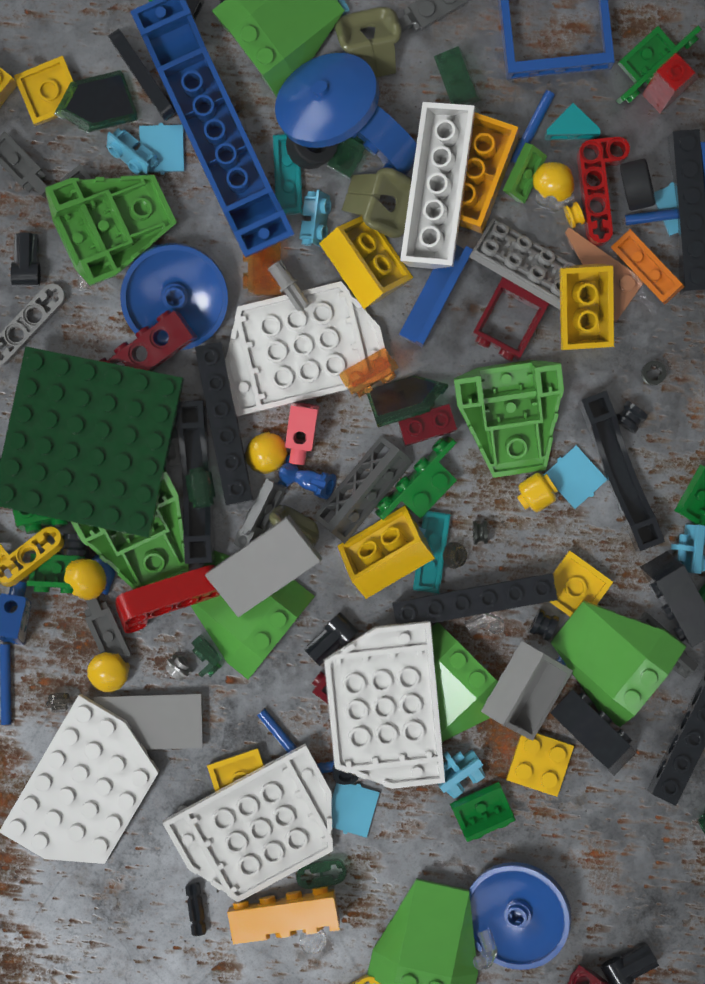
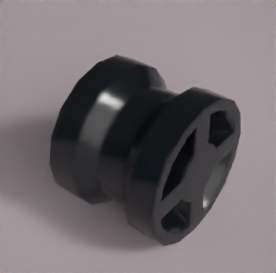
(631, 417)
(74, 545)
(544, 624)

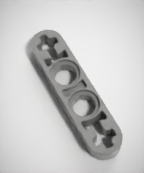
(30, 329)

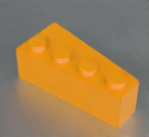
(488, 161)
(284, 915)

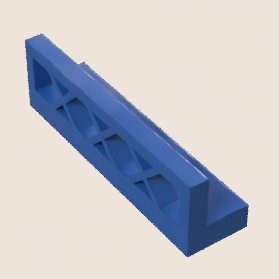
(433, 298)

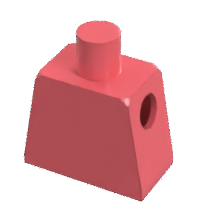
(304, 419)

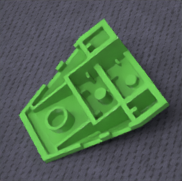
(278, 33)
(108, 221)
(512, 413)
(140, 558)
(252, 636)
(616, 658)
(460, 684)
(427, 939)

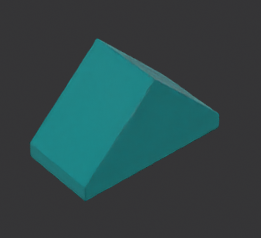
(572, 125)

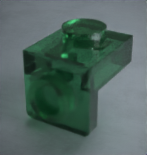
(347, 157)

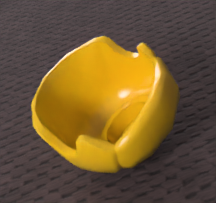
(554, 180)
(266, 453)
(86, 578)
(108, 672)

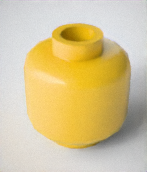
(537, 492)

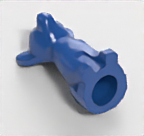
(320, 484)

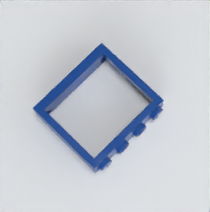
(557, 65)

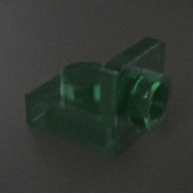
(206, 651)

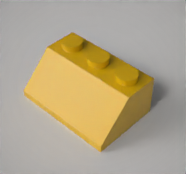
(365, 261)
(586, 306)
(385, 552)

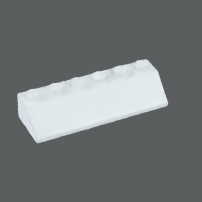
(437, 185)

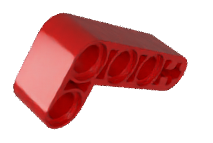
(598, 193)
(163, 597)

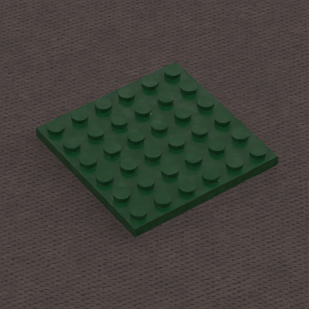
(88, 441)

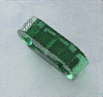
(322, 880)

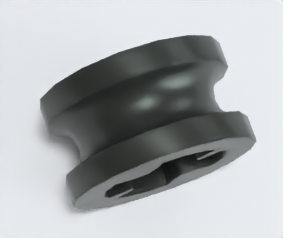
(647, 367)
(480, 532)

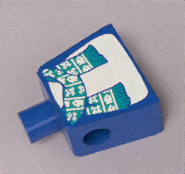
(14, 625)

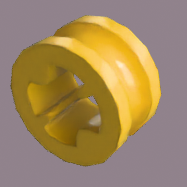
(574, 215)

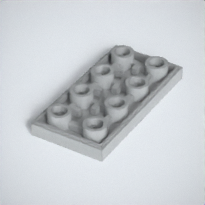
(521, 261)
(263, 566)
(160, 720)

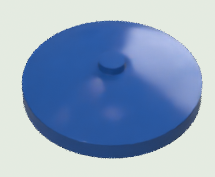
(327, 100)
(175, 280)
(524, 912)

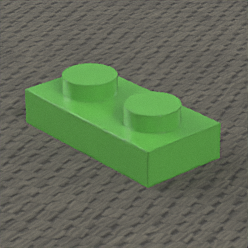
(520, 179)

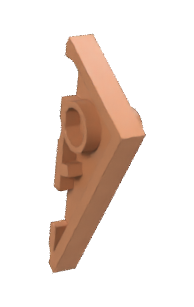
(624, 280)

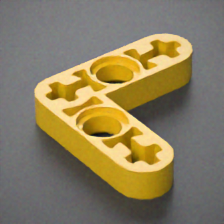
(7, 561)

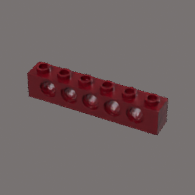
(179, 337)

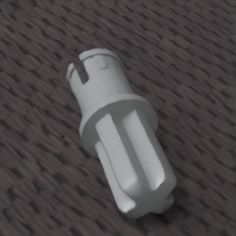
(288, 285)

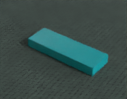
(287, 178)
(429, 576)

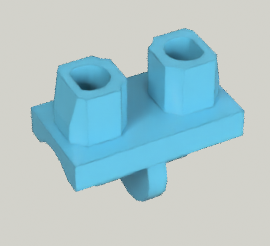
(691, 548)
(457, 769)

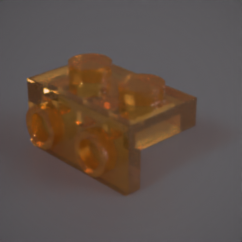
(259, 279)
(368, 372)

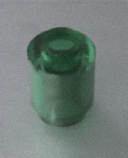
(200, 487)

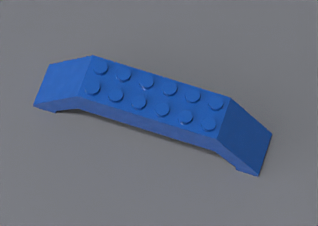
(212, 125)

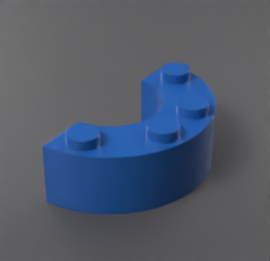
(388, 141)

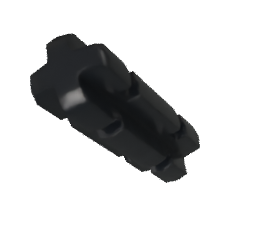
(195, 909)

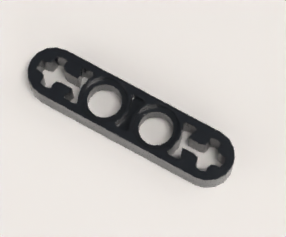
(141, 74)

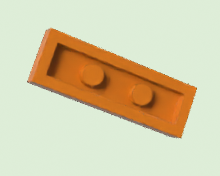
(647, 266)

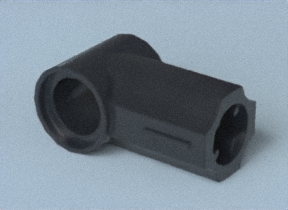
(25, 268)
(333, 636)
(630, 966)

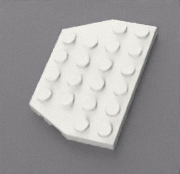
(297, 355)
(386, 707)
(82, 788)
(257, 826)

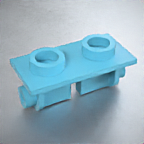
(122, 146)
(317, 206)

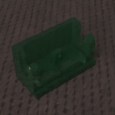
(457, 76)

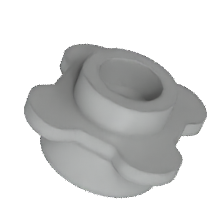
(178, 667)

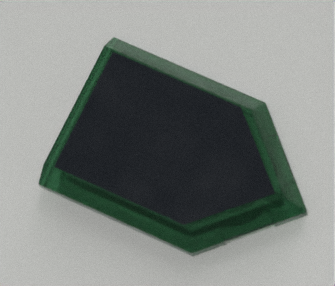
(98, 102)
(404, 399)

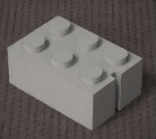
(526, 691)

